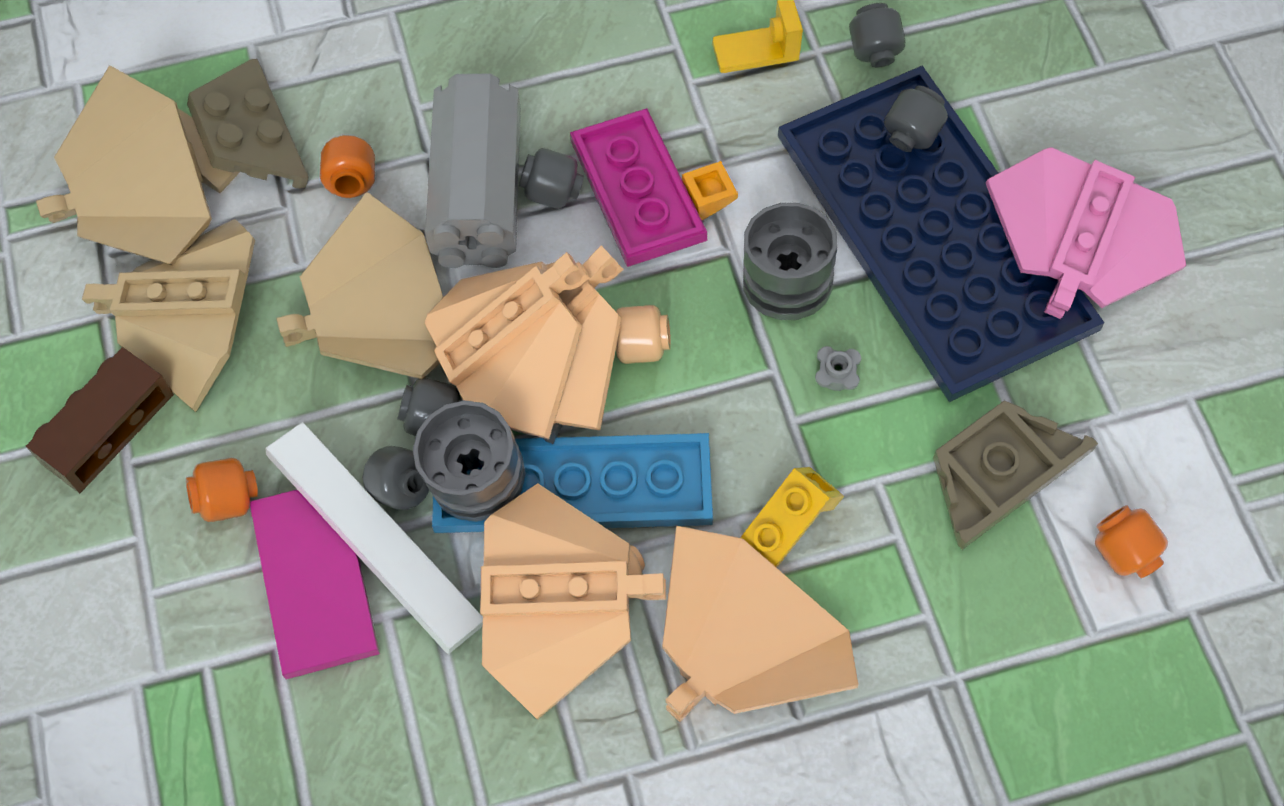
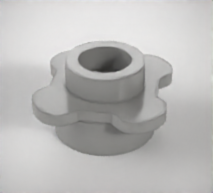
(834, 379)

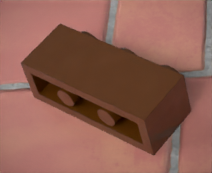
(100, 419)

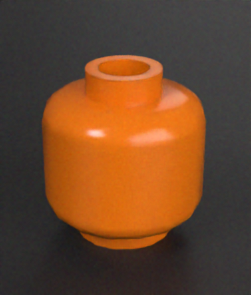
(347, 166)
(221, 489)
(1131, 542)

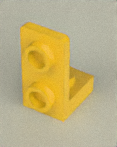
(762, 46)
(790, 513)

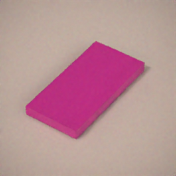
(638, 187)
(311, 587)

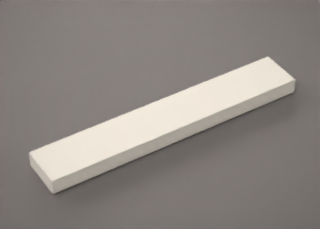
(375, 538)

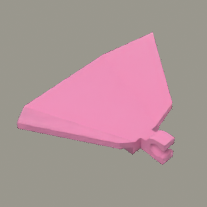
(1086, 227)

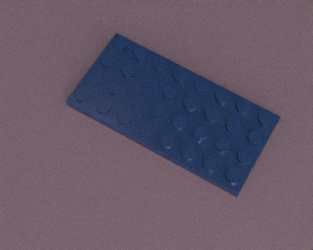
(932, 239)

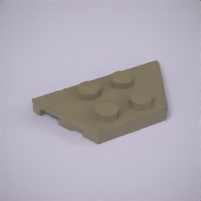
(245, 127)
(1001, 466)

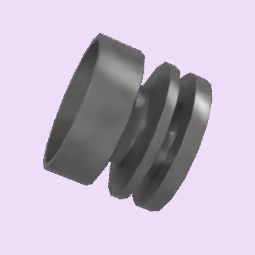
(789, 261)
(461, 439)

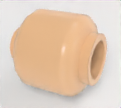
(642, 334)

